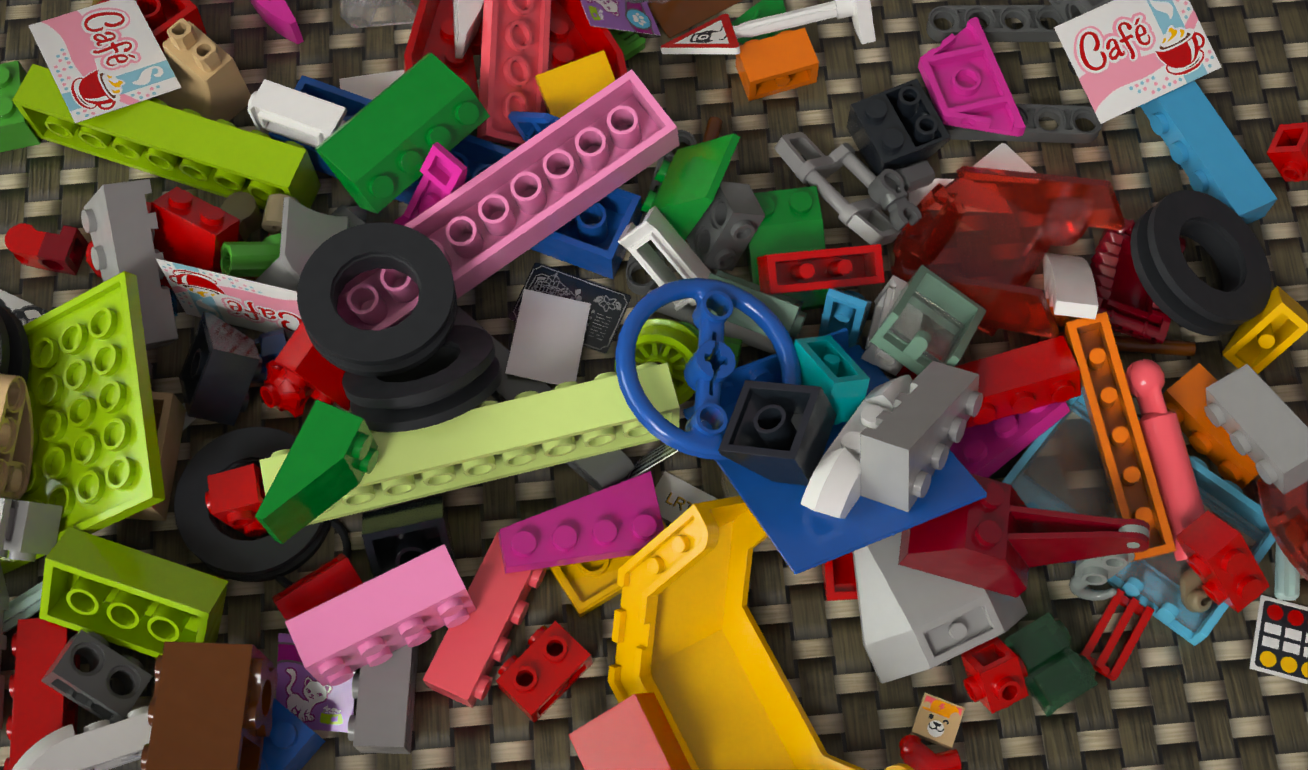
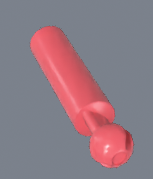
(1165, 449)

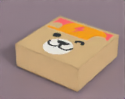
(937, 721)

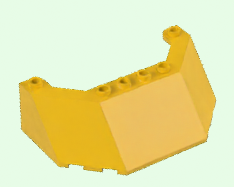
(703, 654)

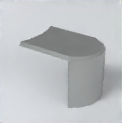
(301, 235)

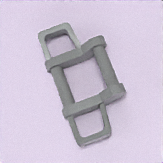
(819, 167)

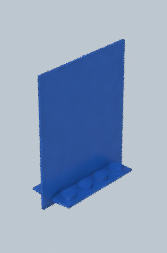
(814, 538)

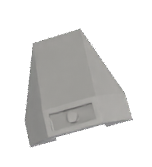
(922, 618)

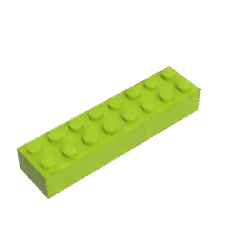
(173, 144)

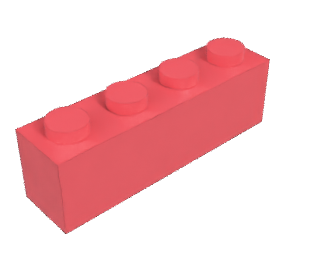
(473, 647)

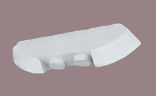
(837, 478)
(98, 748)

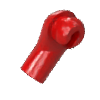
(922, 758)

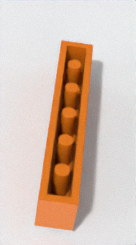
(1118, 430)

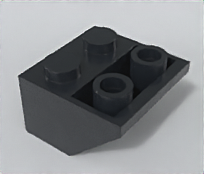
(896, 127)

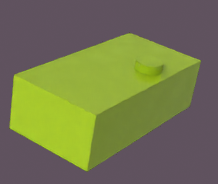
(128, 594)

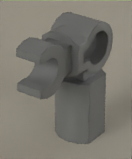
(891, 191)

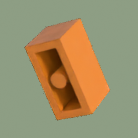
(777, 64)

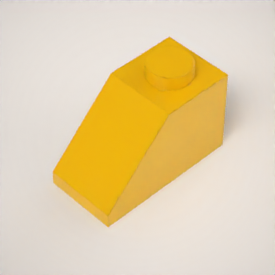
(1268, 333)

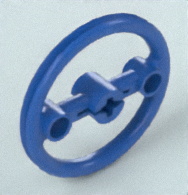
(710, 358)

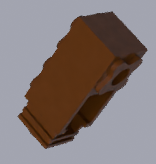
(209, 707)

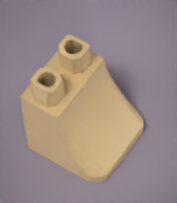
(205, 73)

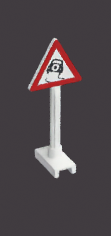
(721, 37)

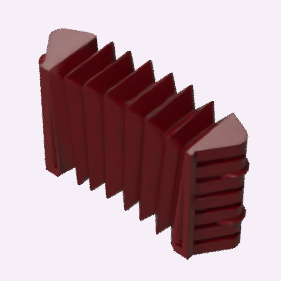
(1120, 290)

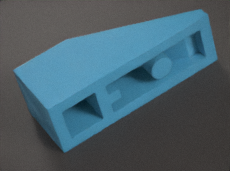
(844, 310)

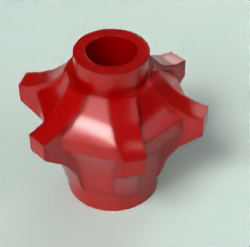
(281, 392)

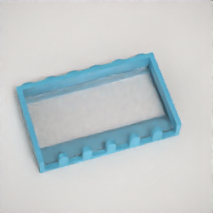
(1067, 475)

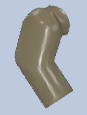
(1192, 594)

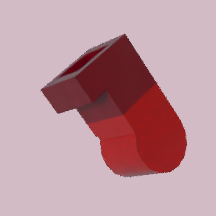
(47, 250)

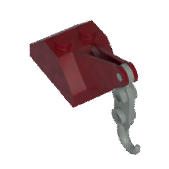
(1000, 538)

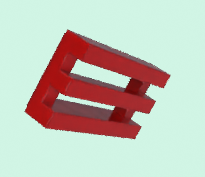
(1131, 606)

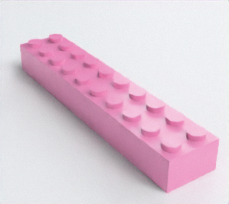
(524, 197)

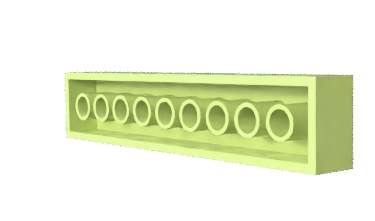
(502, 440)

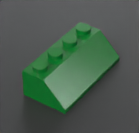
(390, 137)

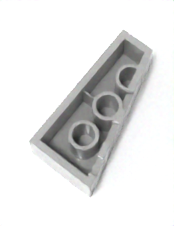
(124, 242)
(917, 435)

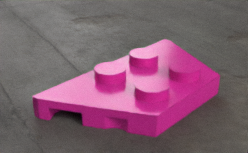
(969, 84)

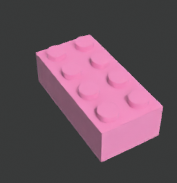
(381, 617)

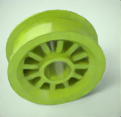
(668, 343)

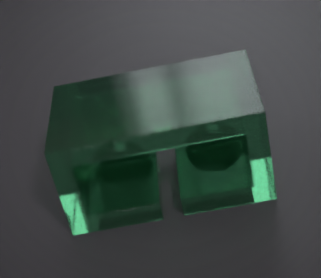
(1054, 671)

